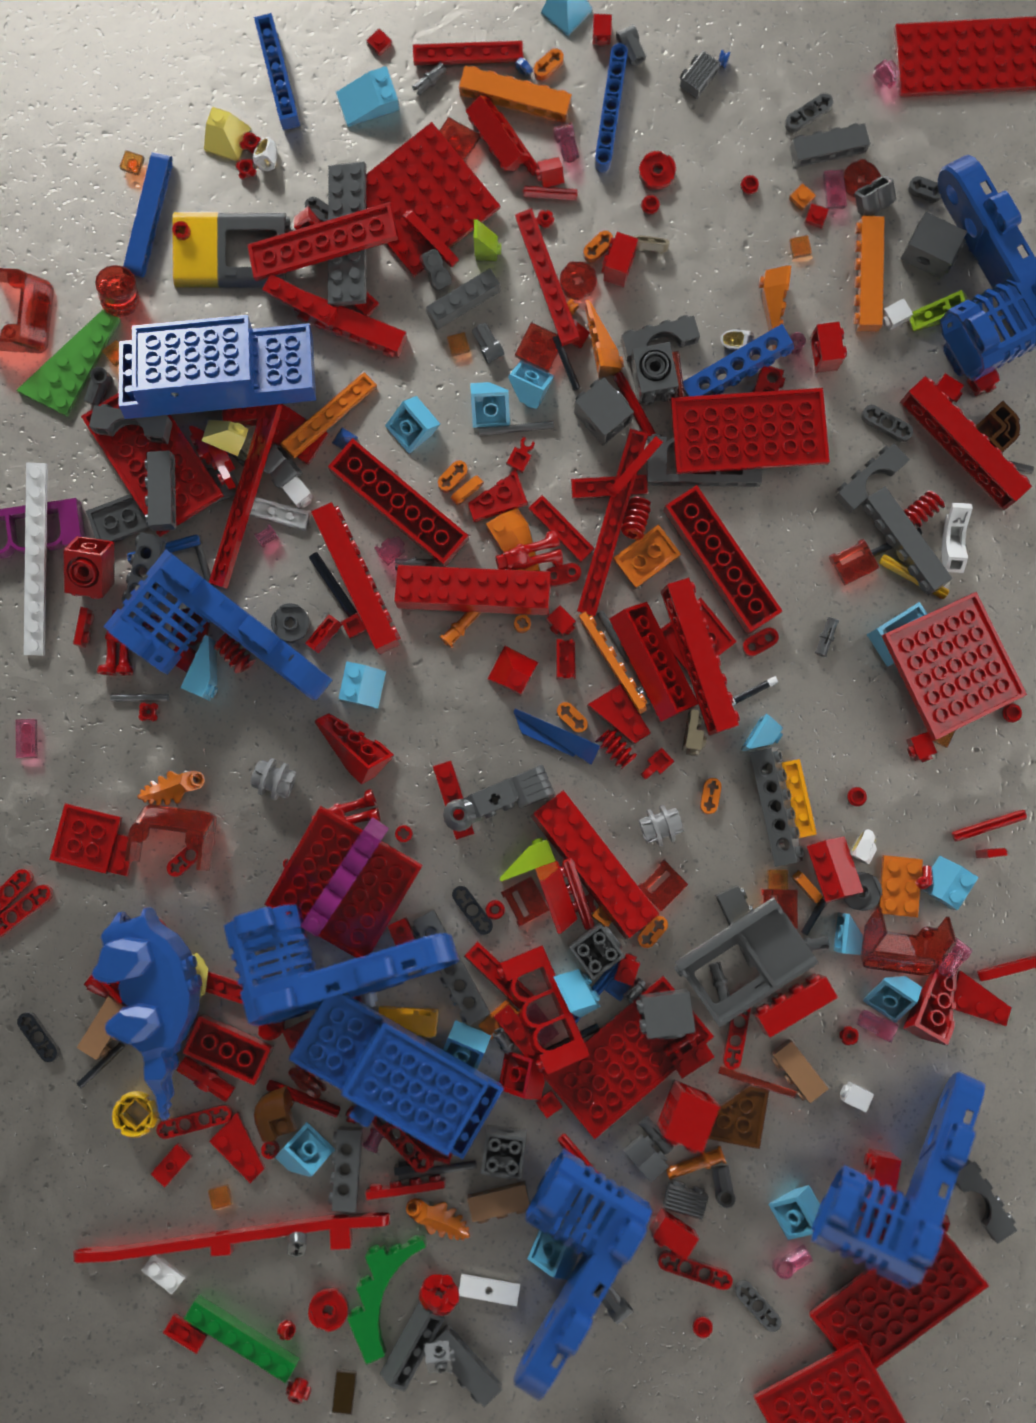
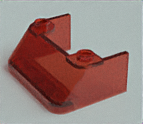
(34, 313)
(198, 826)
(905, 952)

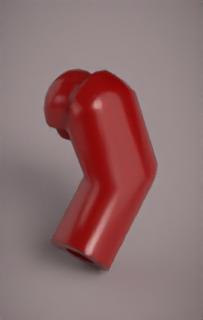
(926, 879)

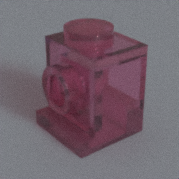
(390, 549)

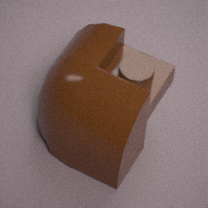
(1000, 426)
(274, 1114)

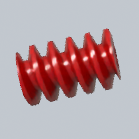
(924, 507)
(636, 518)
(233, 654)
(616, 748)

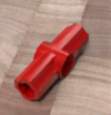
(205, 1078)

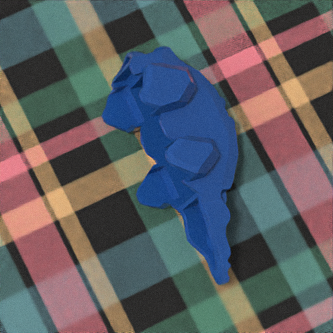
(160, 993)

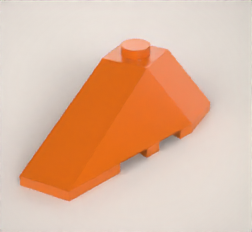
(774, 289)
(605, 352)
(509, 531)

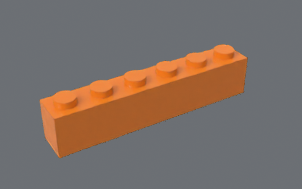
(516, 94)
(869, 273)

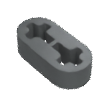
(925, 189)
(322, 206)
(297, 1244)

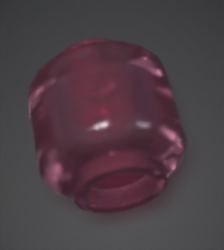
(886, 74)

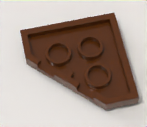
(742, 1118)

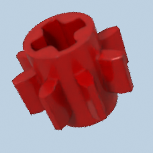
(298, 1390)

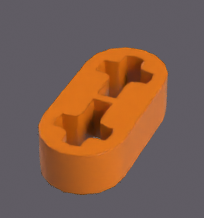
(549, 65)
(595, 243)
(449, 473)
(467, 490)
(575, 714)
(706, 794)
(807, 887)
(649, 928)

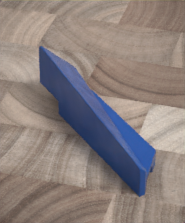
(556, 737)

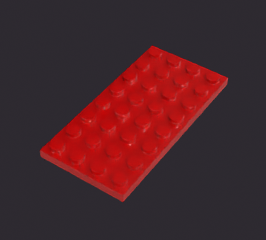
(966, 56)
(749, 430)
(128, 453)
(619, 1068)
(891, 1316)

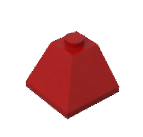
(513, 670)
(521, 1077)

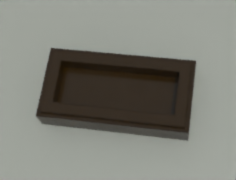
(344, 1391)

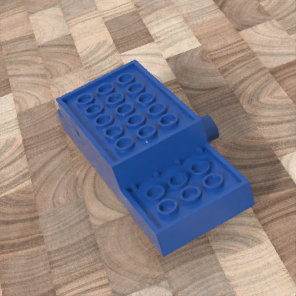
(214, 366)
(395, 1074)

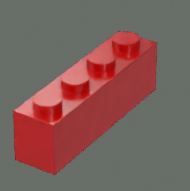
(496, 133)

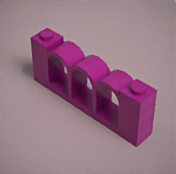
(70, 524)
(344, 877)

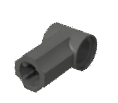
(630, 38)
(490, 348)
(97, 389)
(723, 1184)
(617, 1307)

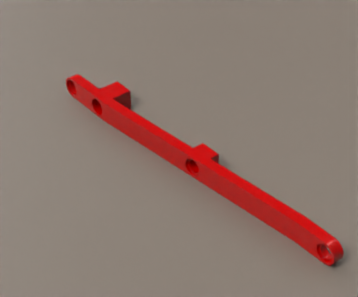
(223, 1241)

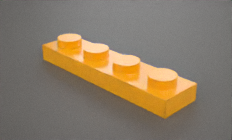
(799, 798)

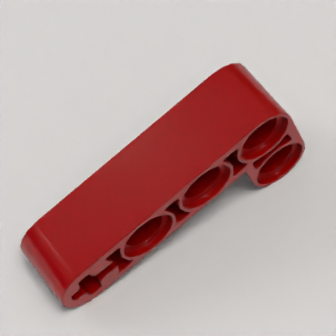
(400, 1143)

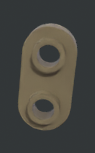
(654, 244)

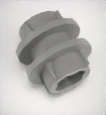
(274, 779)
(661, 825)

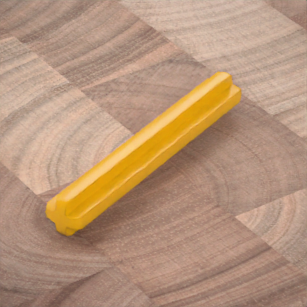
(902, 570)

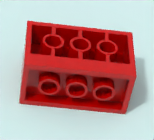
(687, 1117)

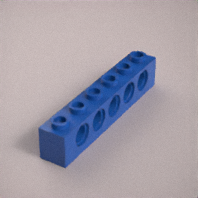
(277, 71)
(759, 346)

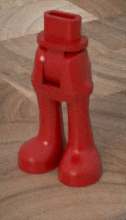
(519, 556)
(110, 667)
(367, 800)

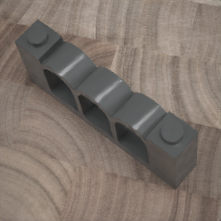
(657, 472)

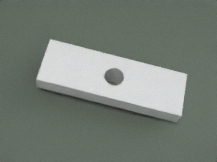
(502, 1291)

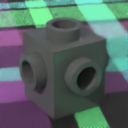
(439, 1356)

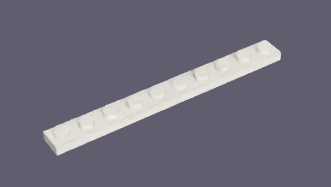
(35, 558)

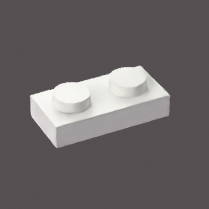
(163, 1273)

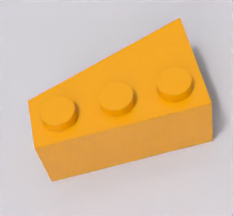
(417, 1020)

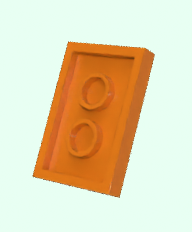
(647, 556)
(899, 887)

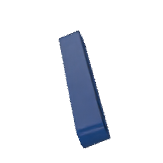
(611, 99)
(148, 214)

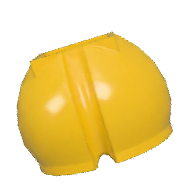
(125, 1122)

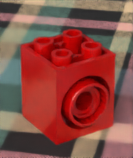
(89, 567)

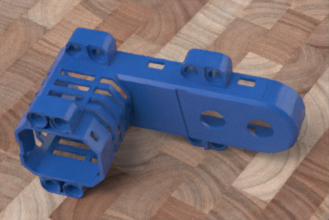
(993, 239)
(213, 607)
(300, 990)
(917, 1218)
(604, 1249)

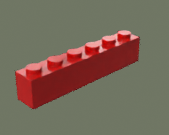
(362, 329)

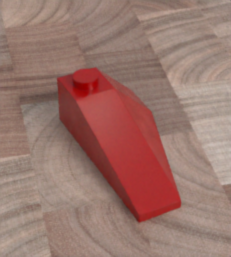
(357, 753)
(933, 1014)

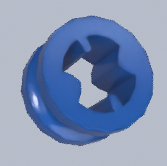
(723, 58)

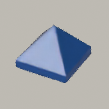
(343, 438)

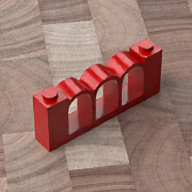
(560, 1057)

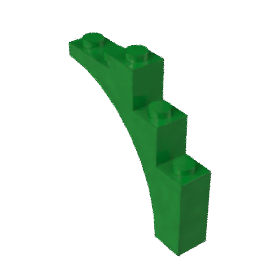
(366, 1320)

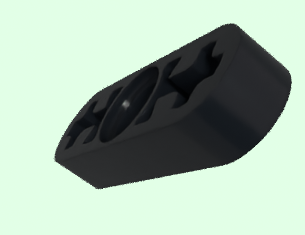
(476, 925)
(30, 1036)

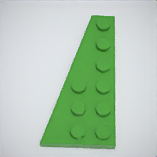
(68, 370)

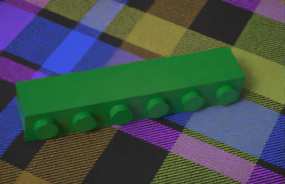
(242, 1338)

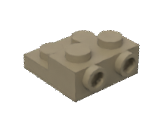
(693, 739)

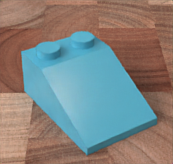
(368, 97)
(903, 618)
(202, 674)

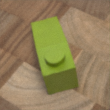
(485, 243)
(931, 314)
(533, 857)

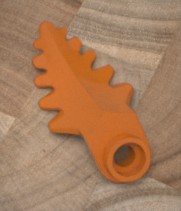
(172, 787)
(438, 1218)

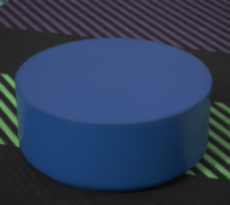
(523, 67)

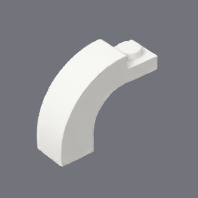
(953, 538)

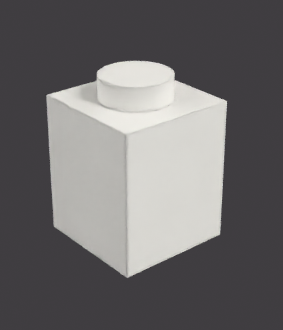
(896, 314)
(298, 492)
(856, 1096)

